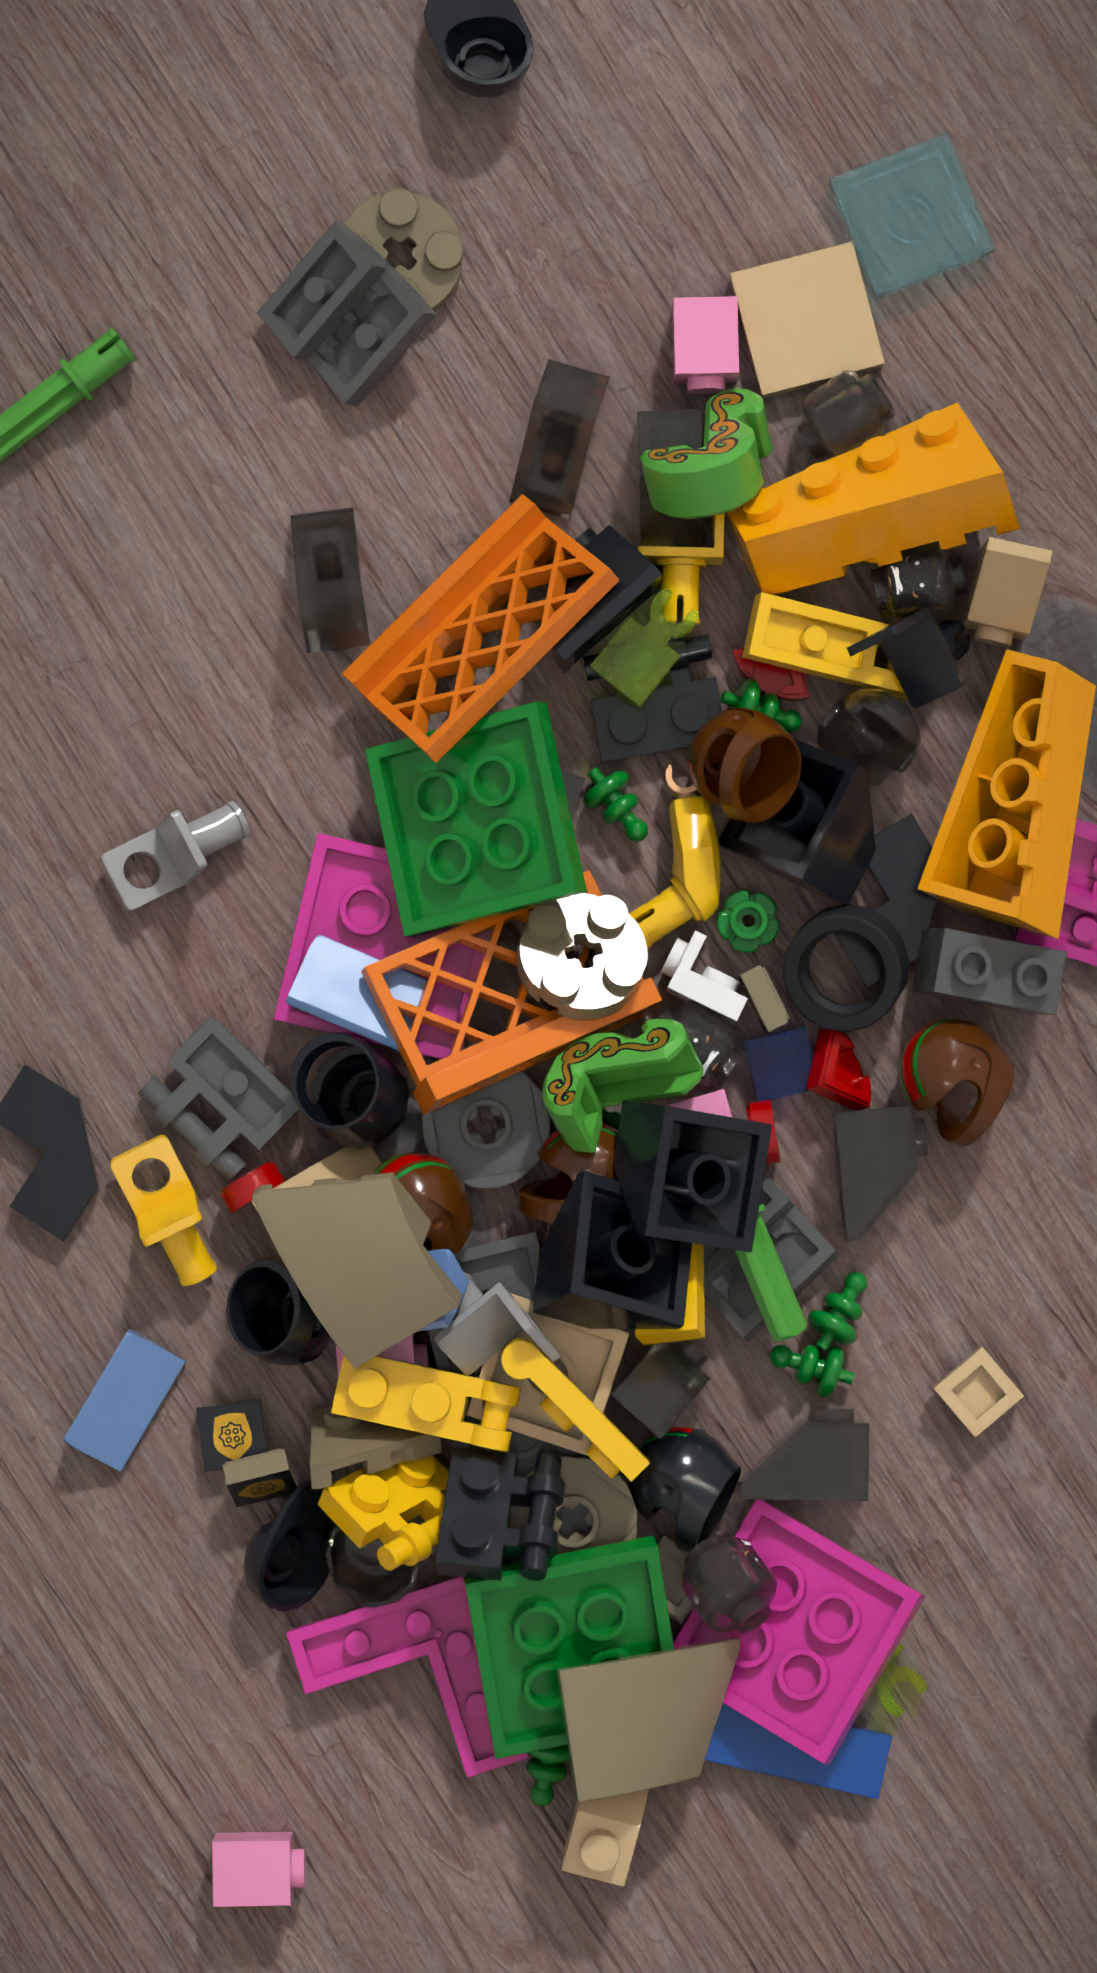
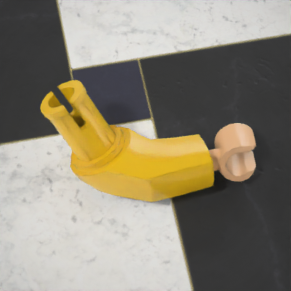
(694, 869)

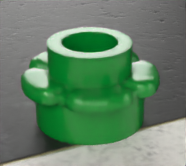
(748, 938)

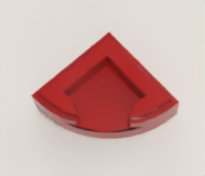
(781, 681)
(837, 1072)

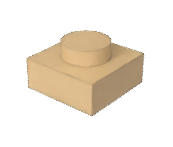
(978, 1391)

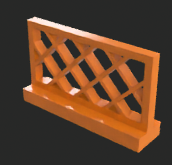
(464, 607)
(493, 1056)

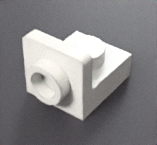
(710, 989)

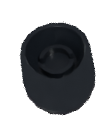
(480, 44)
(286, 1555)

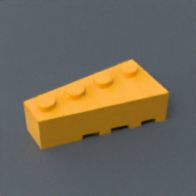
(873, 502)
(1016, 799)

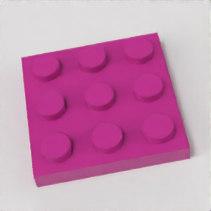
(355, 903)
(824, 1638)

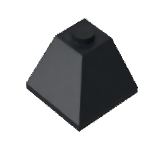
(637, 584)
(821, 834)
(691, 1174)
(602, 1271)

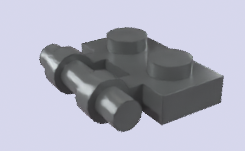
(234, 1084)

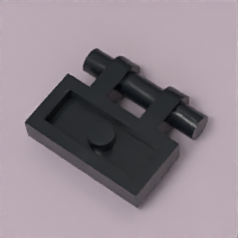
(666, 718)
(479, 1509)

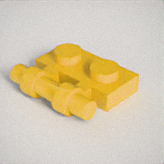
(383, 1503)

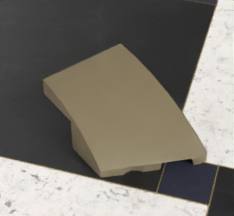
(359, 1259)
(644, 1717)

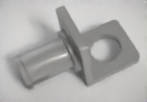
(177, 851)
(486, 1325)

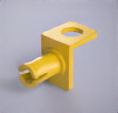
(682, 569)
(167, 1213)

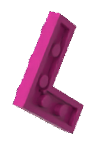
(423, 1623)

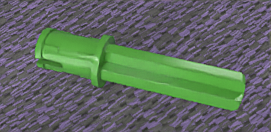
(63, 390)
(771, 1285)

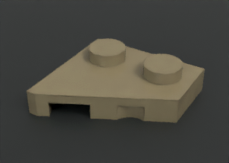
(345, 1441)

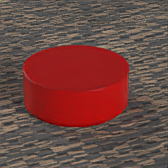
(762, 1112)
(240, 1192)

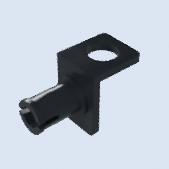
(921, 655)

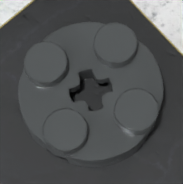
(514, 1146)

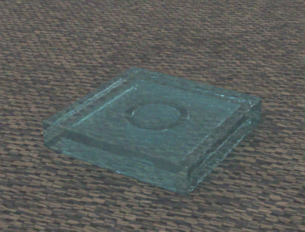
(911, 216)

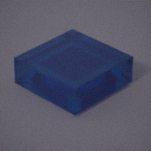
(779, 1063)

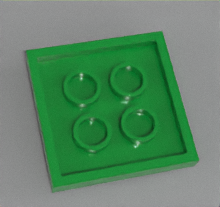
(480, 825)
(584, 1612)

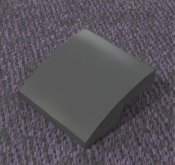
(346, 313)
(800, 1249)

